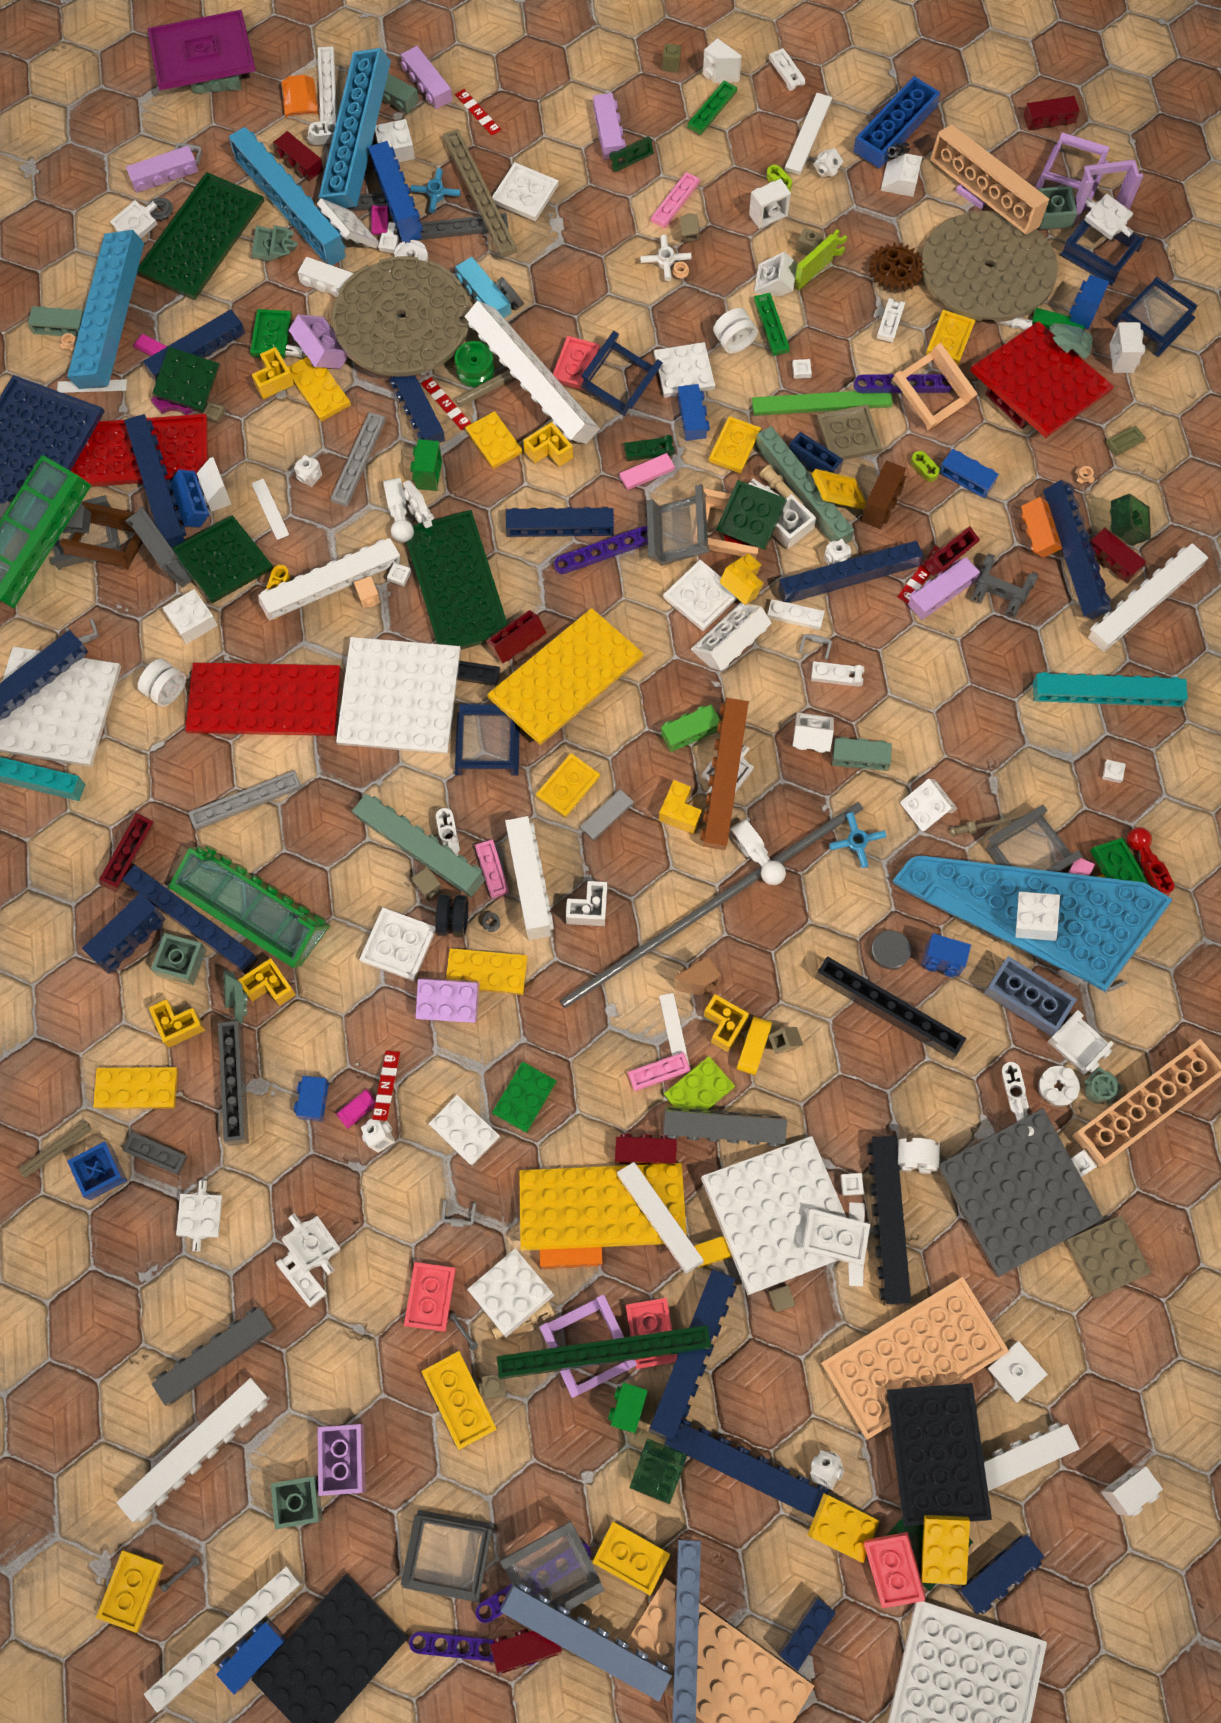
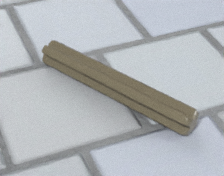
(484, 388)
(54, 1149)

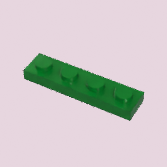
(712, 107)
(771, 324)

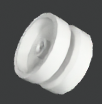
(735, 330)
(161, 682)

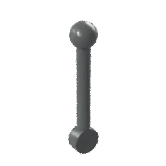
(453, 1317)
(194, 1562)

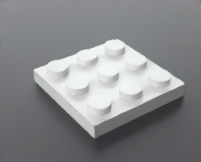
(525, 191)
(348, 224)
(684, 367)
(700, 595)
(398, 944)
(510, 1292)

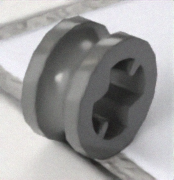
(486, 925)

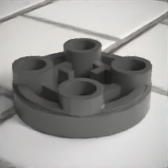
(509, 293)
(891, 950)

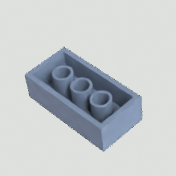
(1030, 996)

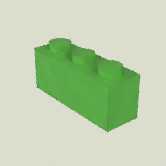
(690, 728)

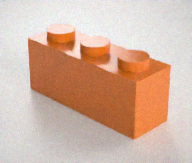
(1041, 527)
(570, 1258)

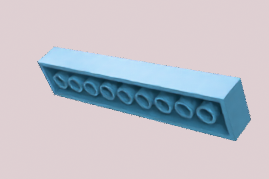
(355, 127)
(287, 196)
(106, 310)

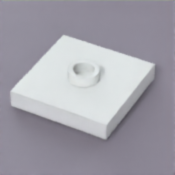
(1017, 1371)

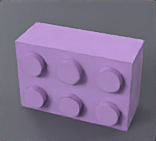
(318, 341)
(447, 1000)
(341, 1460)

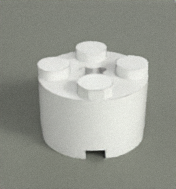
(918, 1155)

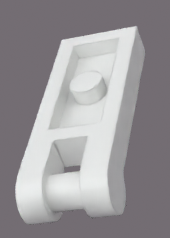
(787, 69)
(890, 320)
(837, 674)
(303, 1282)

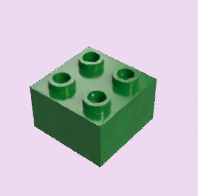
(426, 465)
(628, 1407)

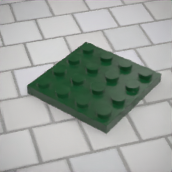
(222, 559)

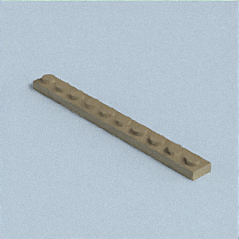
(480, 193)

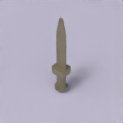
(971, 827)

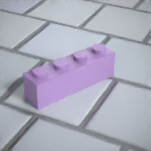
(426, 77)
(608, 124)
(162, 169)
(943, 588)

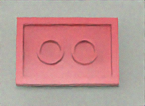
(574, 360)
(430, 1297)
(646, 1319)
(894, 1570)

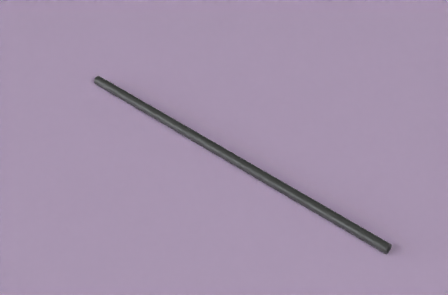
(706, 908)

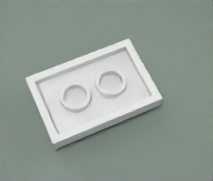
(464, 1130)
(836, 1237)

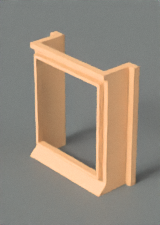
(953, 376)
(719, 501)

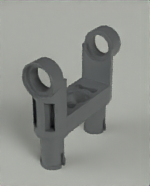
(1003, 589)

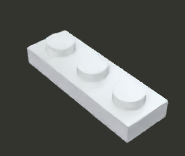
(795, 614)

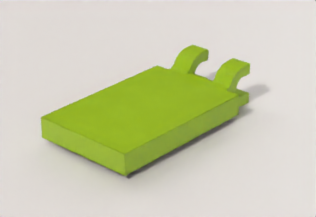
(818, 259)

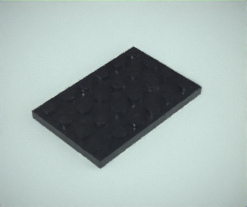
(938, 1453)
(330, 1656)

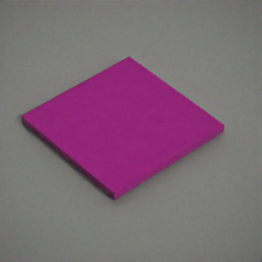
(200, 49)

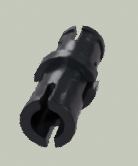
(898, 150)

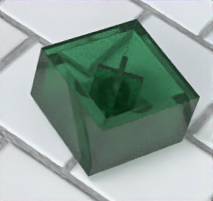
(1130, 519)
(658, 1471)

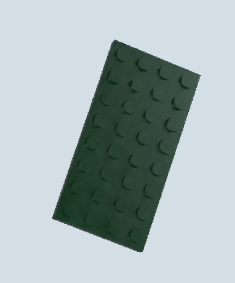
(200, 235)
(456, 581)

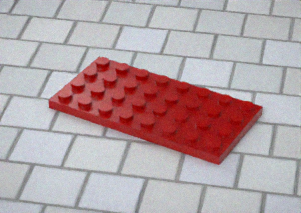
(111, 459)
(263, 699)

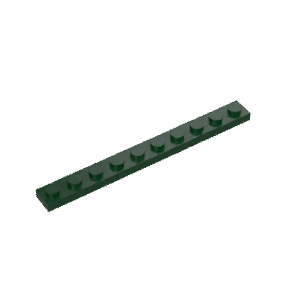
(603, 1352)

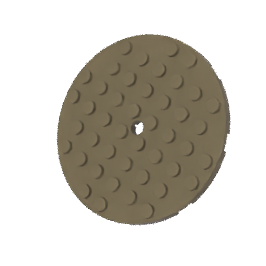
(958, 273)
(394, 346)

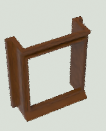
(106, 517)

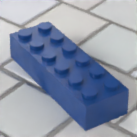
(896, 121)
(396, 191)

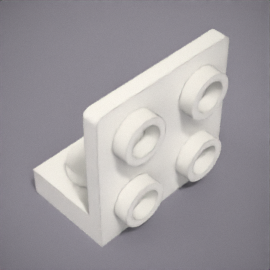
(928, 804)

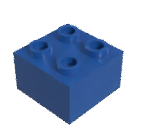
(1088, 301)
(945, 955)
(97, 1171)

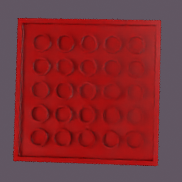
(1041, 379)

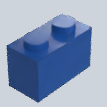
(311, 1098)

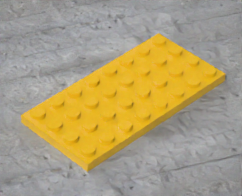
(565, 676)
(593, 1207)

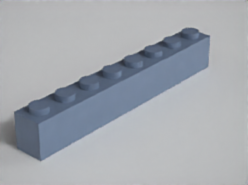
(686, 1631)
(585, 1641)

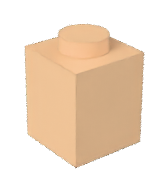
(367, 592)

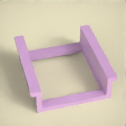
(1077, 143)
(1127, 191)
(548, 1329)

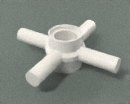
(665, 257)

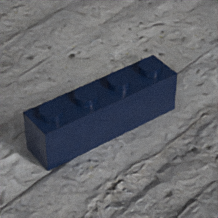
(1000, 1573)

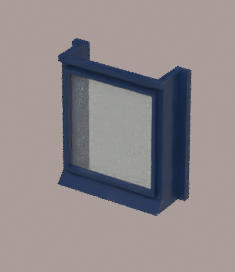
(1161, 314)
(486, 739)

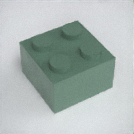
(1060, 209)
(178, 959)
(296, 1502)

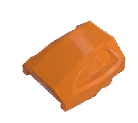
(299, 95)

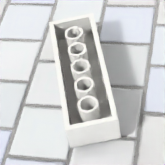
(529, 878)

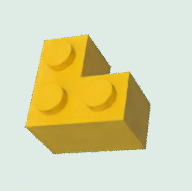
(274, 376)
(548, 442)
(742, 580)
(677, 811)
(264, 979)
(730, 1021)
(175, 1027)

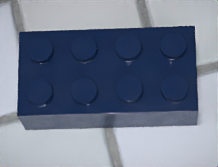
(124, 933)

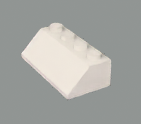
(732, 635)

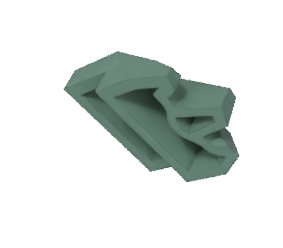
(272, 243)
(1072, 337)
(234, 996)

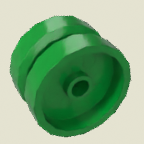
(474, 363)

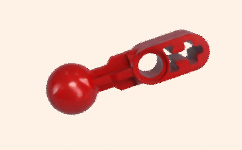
(1140, 840)

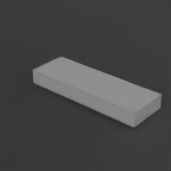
(606, 815)

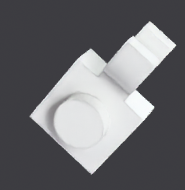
(389, 240)

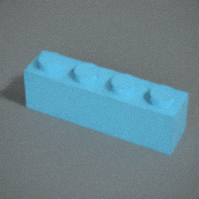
(481, 286)

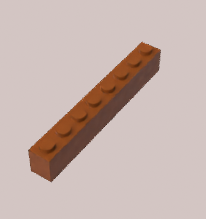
(725, 774)

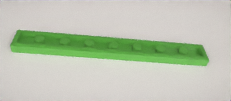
(818, 402)

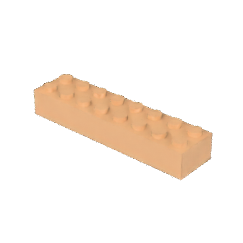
(989, 179)
(1149, 1103)

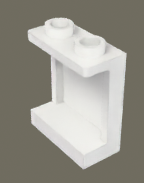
(1080, 1044)

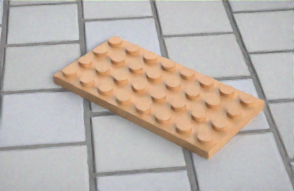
(923, 1347)
(734, 1674)

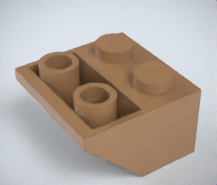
(698, 979)

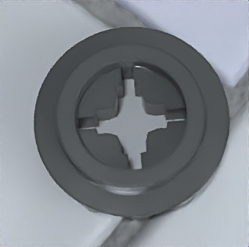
(162, 203)

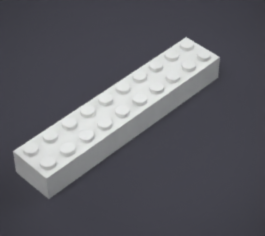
(532, 373)

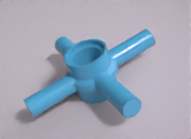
(435, 190)
(855, 832)

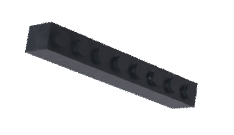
(890, 1008)
(889, 1221)

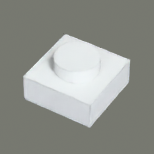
(801, 368)
(399, 574)
(1113, 771)
(1083, 1162)
(852, 1184)

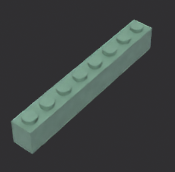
(803, 485)
(418, 845)

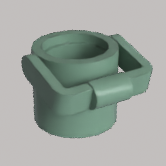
(1102, 1087)

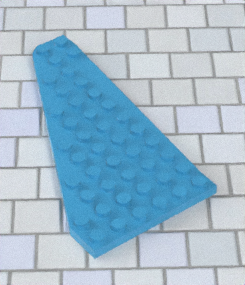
(1097, 920)

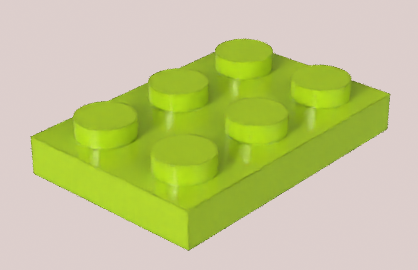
(700, 1087)

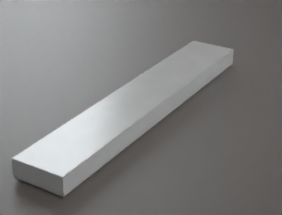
(358, 459)
(245, 800)

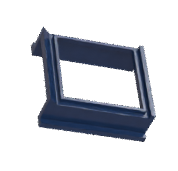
(1093, 263)
(599, 359)

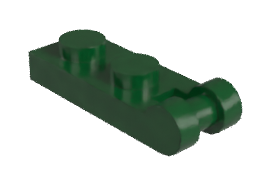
(631, 154)
(649, 448)

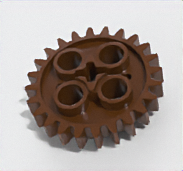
(896, 267)

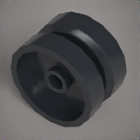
(452, 914)

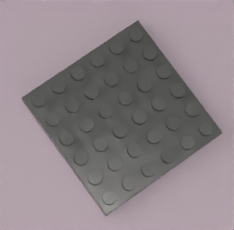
(1020, 1192)

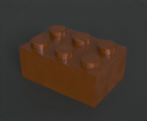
(884, 495)

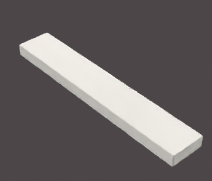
(327, 84)
(808, 134)
(660, 1218)

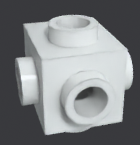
(828, 163)
(308, 470)
(837, 552)
(377, 1134)
(826, 1469)

